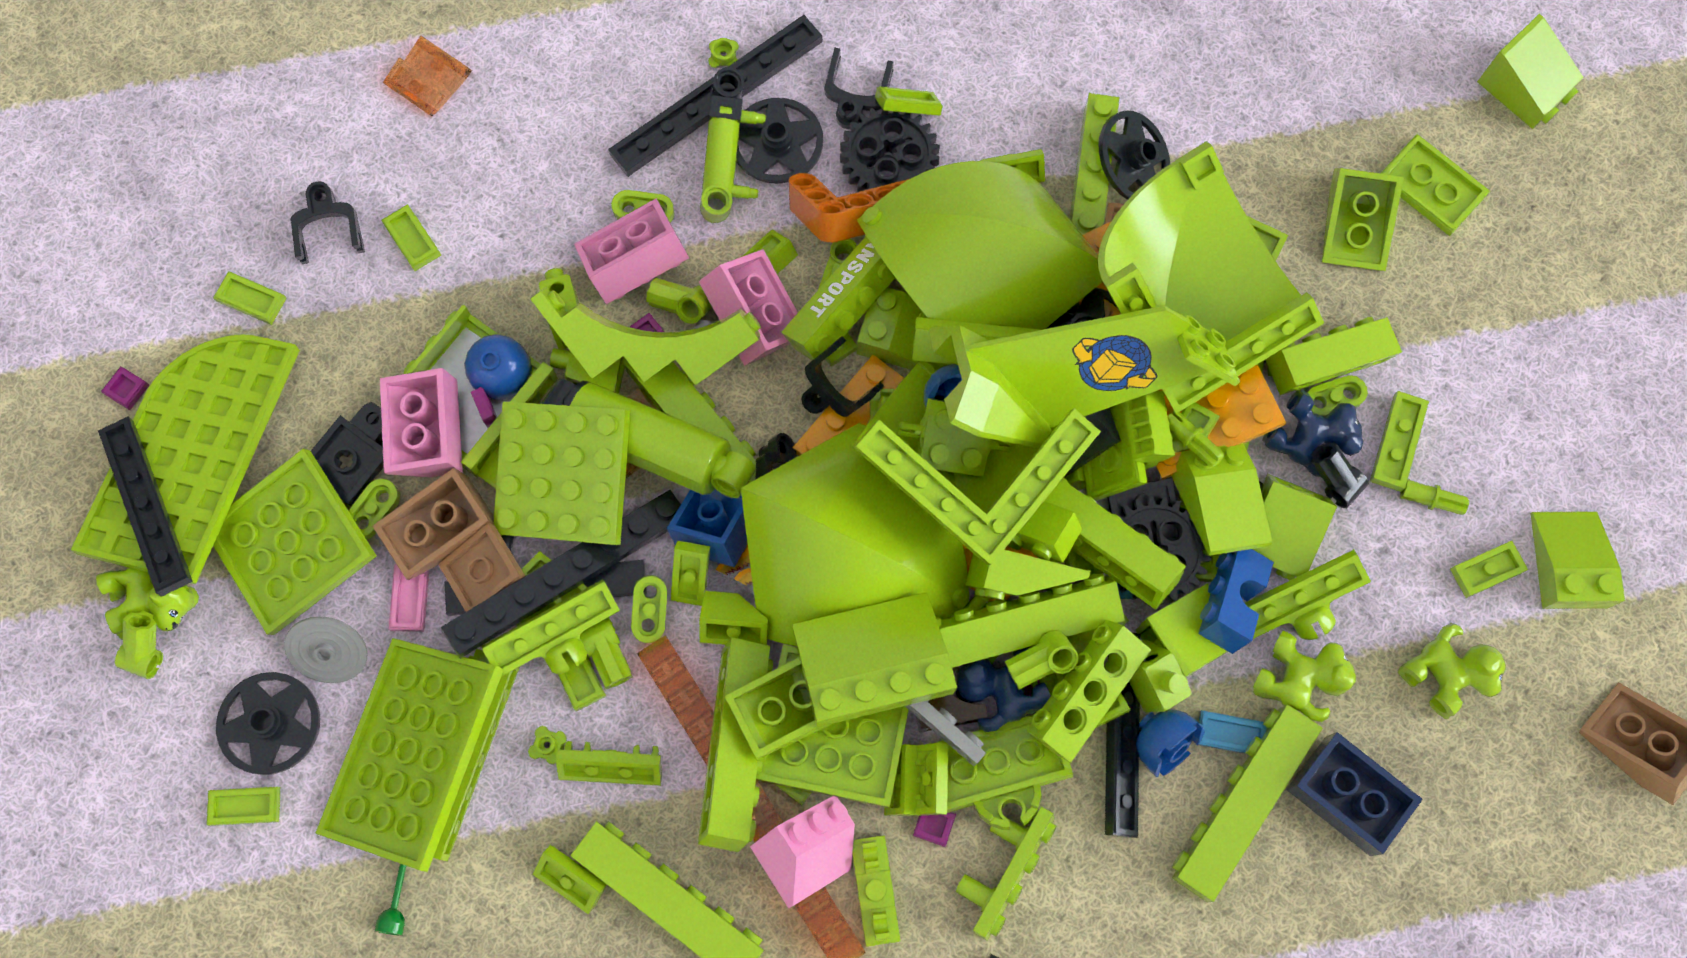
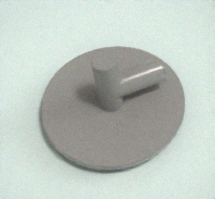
(325, 649)

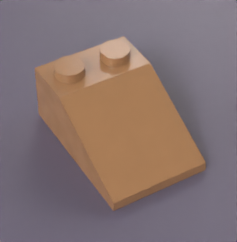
(433, 523)
(1641, 741)

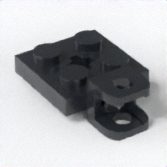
(361, 438)

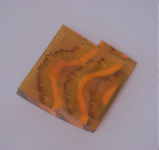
(427, 76)

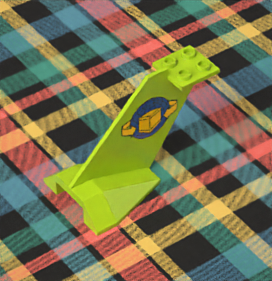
(1031, 380)

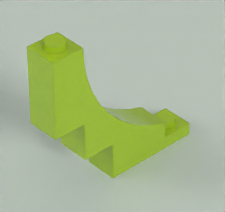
(601, 342)

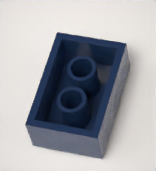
(1354, 794)

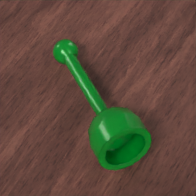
(391, 920)

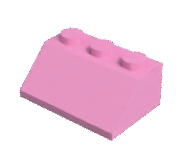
(631, 251)
(755, 288)
(420, 424)
(808, 850)

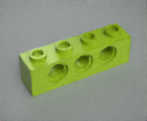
(1105, 685)

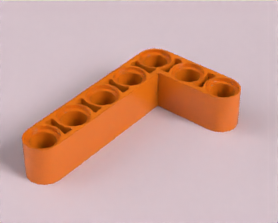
(831, 216)

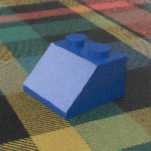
(711, 522)

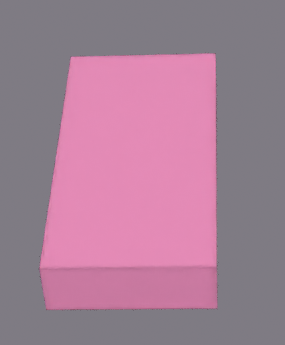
(408, 602)

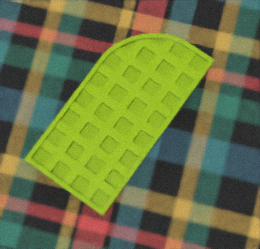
(199, 437)

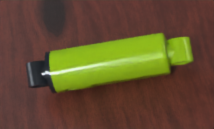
(665, 442)

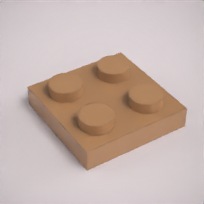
(480, 567)

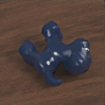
(1313, 430)
(980, 680)

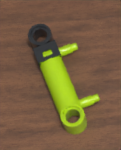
(722, 145)

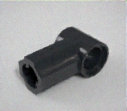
(1342, 479)

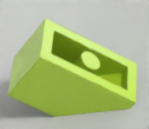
(729, 616)

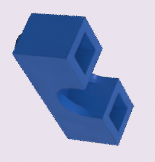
(1225, 616)

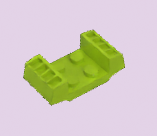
(1147, 433)

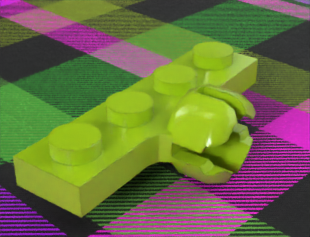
(1309, 597)
(553, 632)

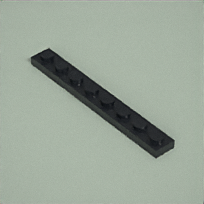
(694, 109)
(558, 578)

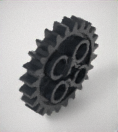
(873, 134)
(1186, 548)

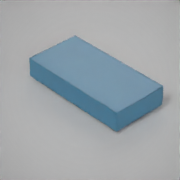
(1228, 731)

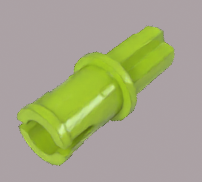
(1194, 439)
(1435, 497)

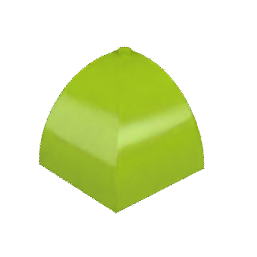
(982, 246)
(1196, 252)
(974, 509)
(842, 538)

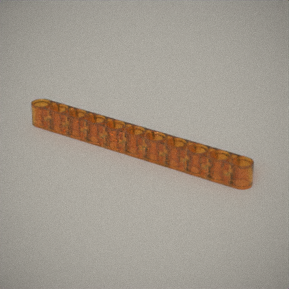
(696, 718)

